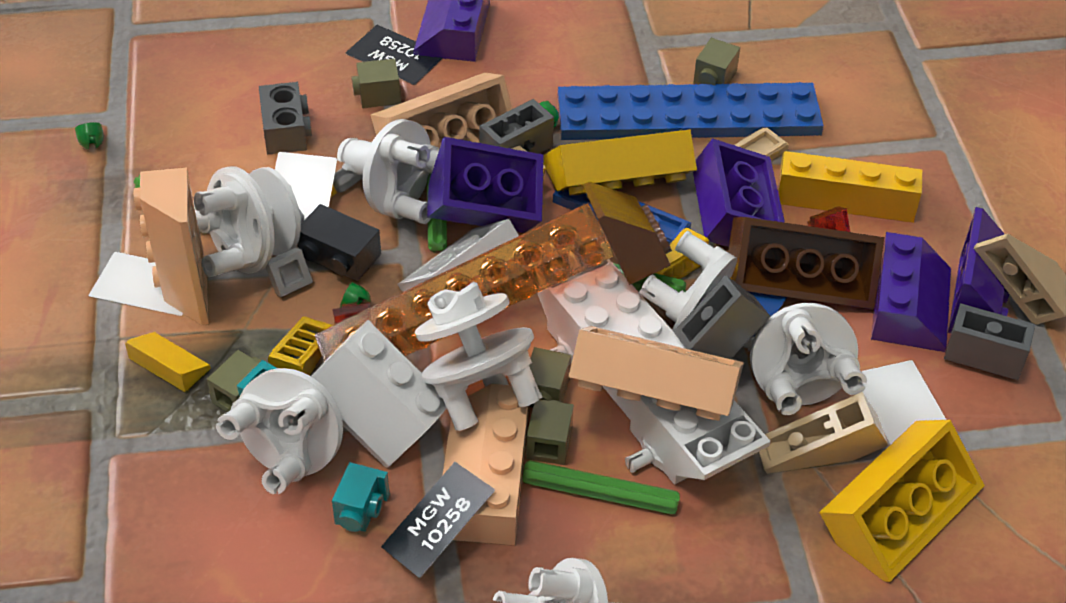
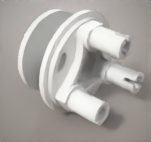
(247, 219)
(478, 358)

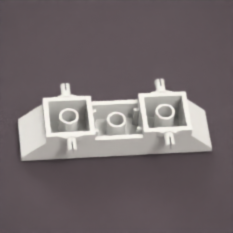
(669, 438)

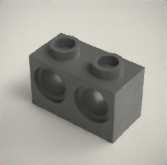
(283, 117)

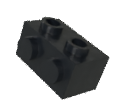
(339, 242)

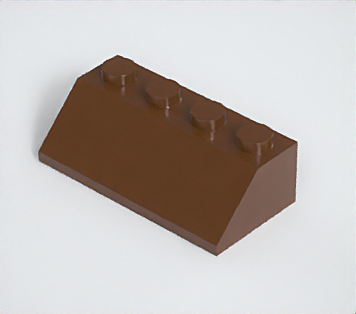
(630, 232)
(806, 261)

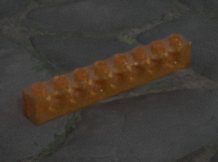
(513, 268)

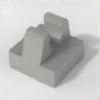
(288, 272)

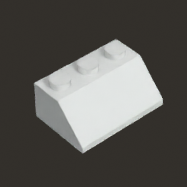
(467, 247)
(379, 394)

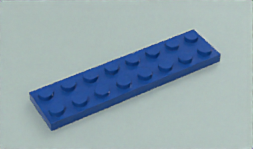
(703, 108)

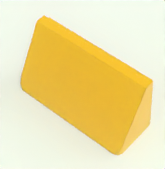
(166, 360)

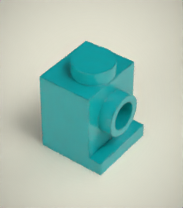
(359, 497)

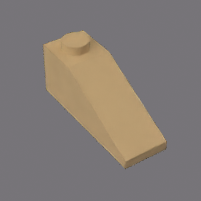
(1028, 276)
(825, 437)

